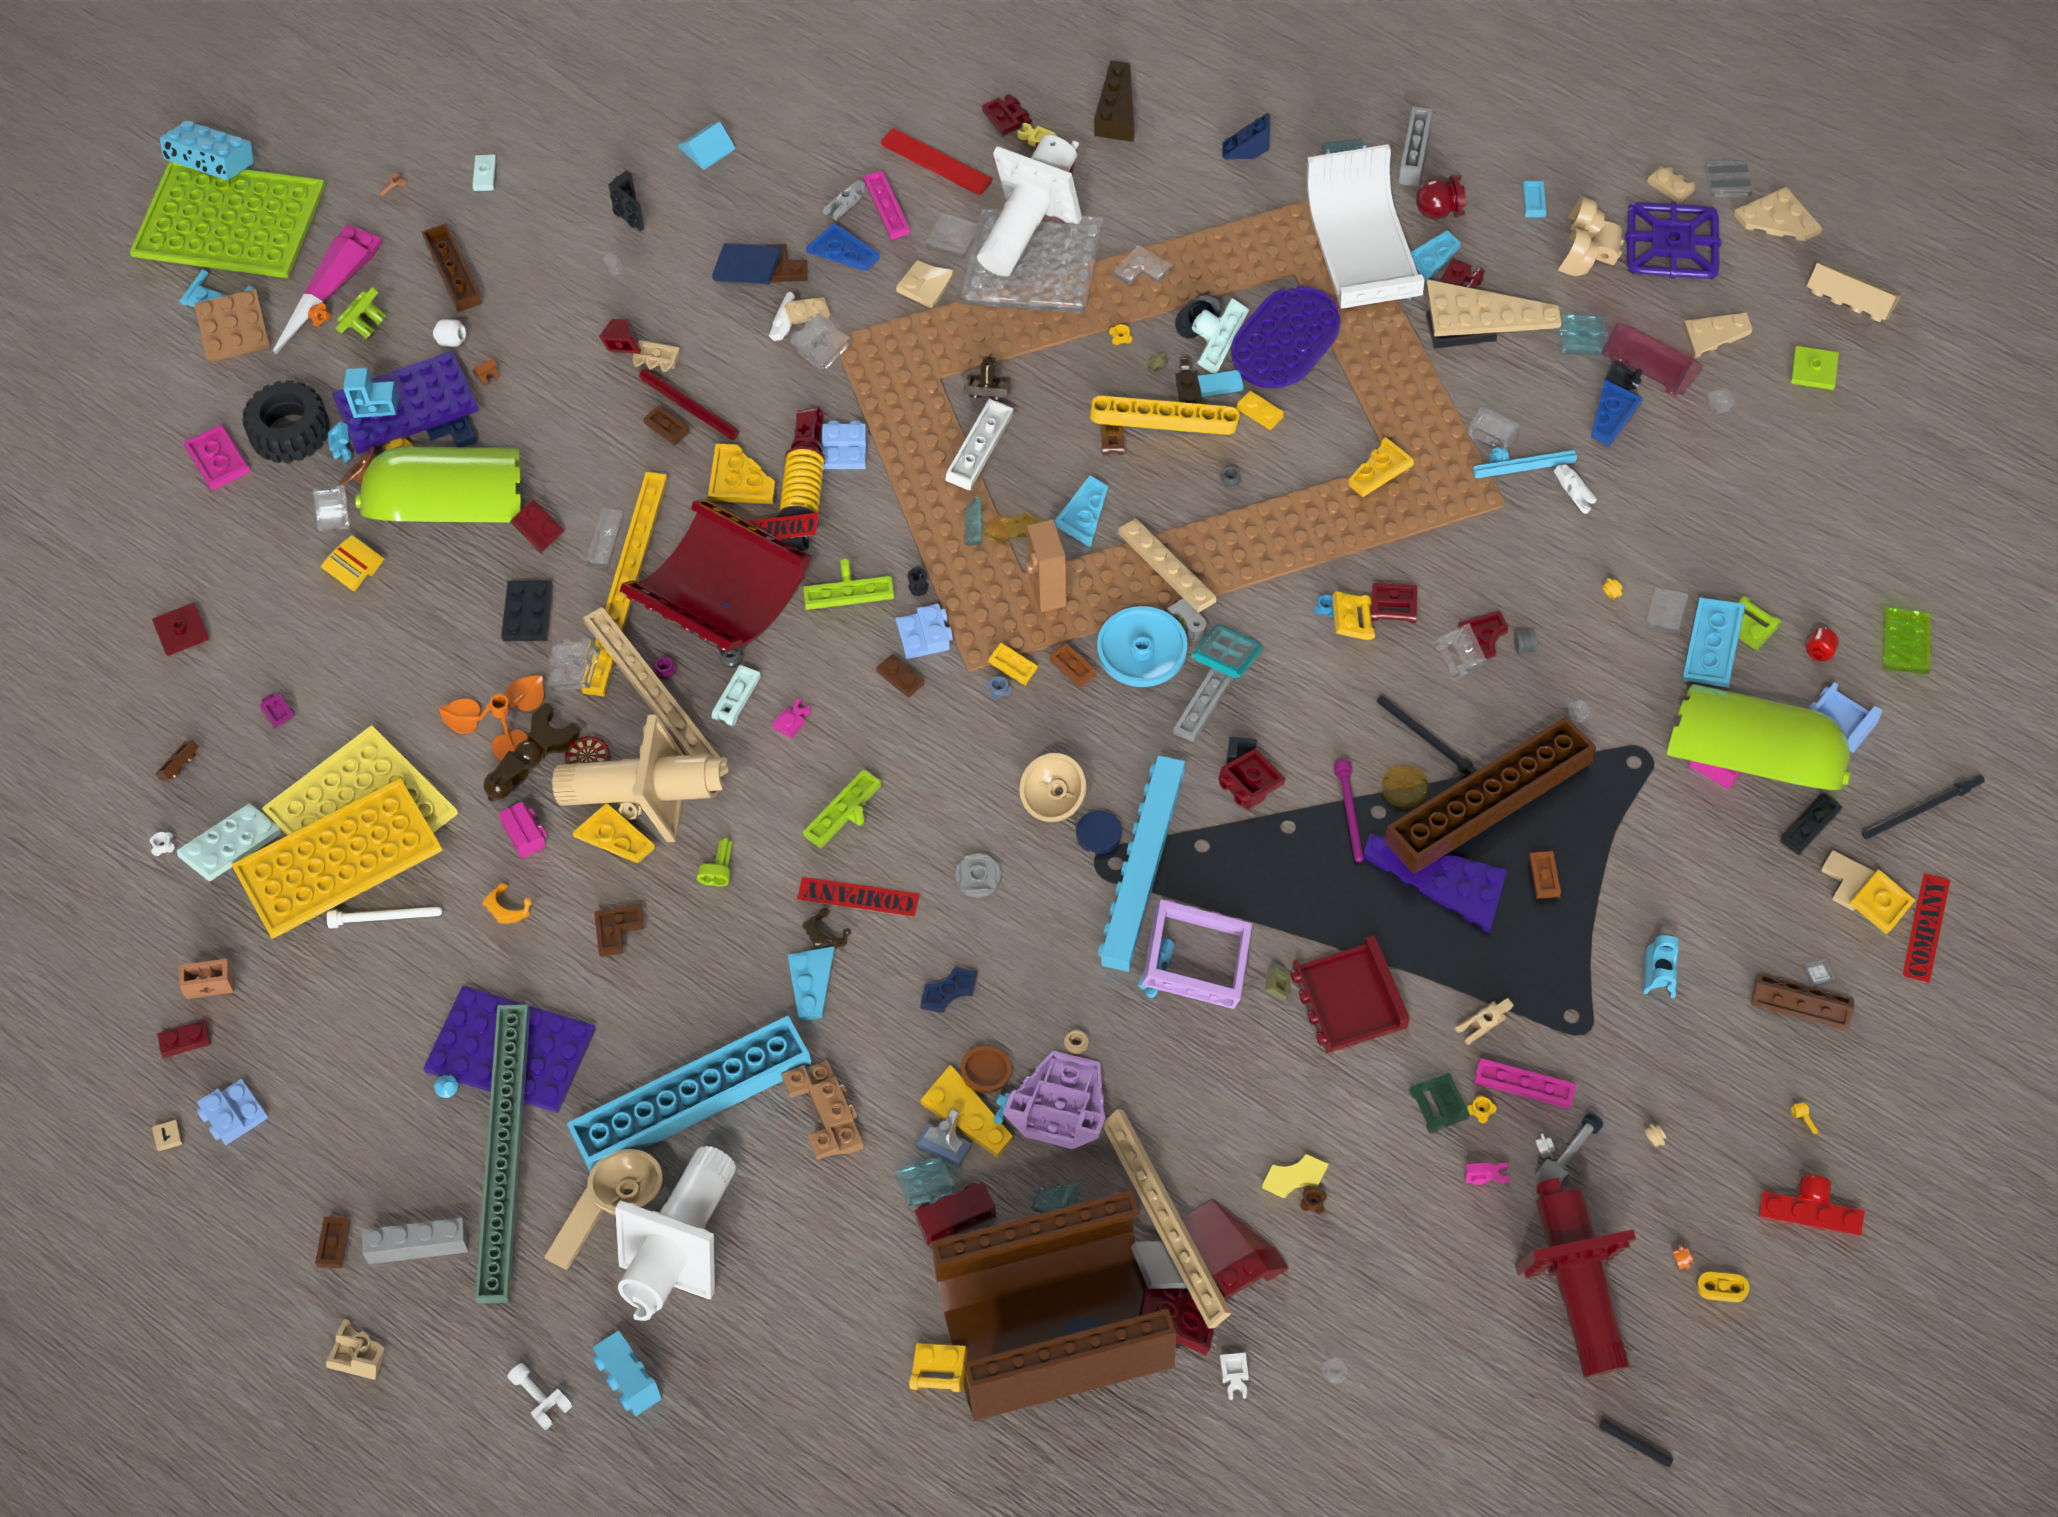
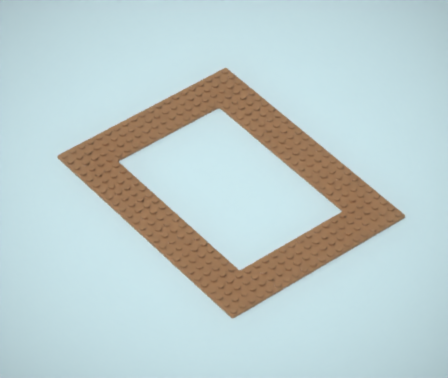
(981, 587)

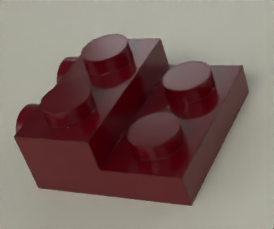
(1250, 778)

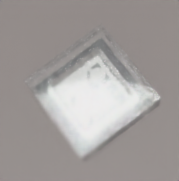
(1819, 972)

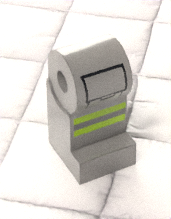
(1189, 619)

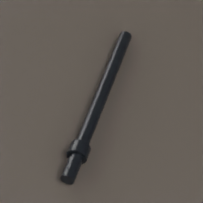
(1464, 765)
(1960, 788)

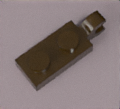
(1187, 383)

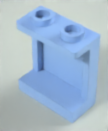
(1850, 716)

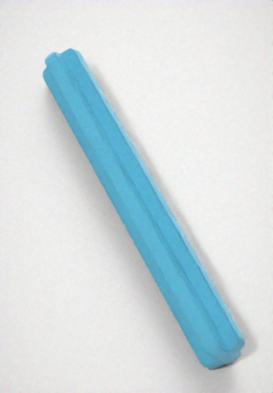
(1523, 464)

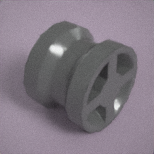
(1525, 641)
(733, 661)

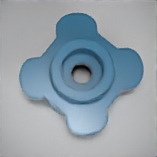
(1324, 600)

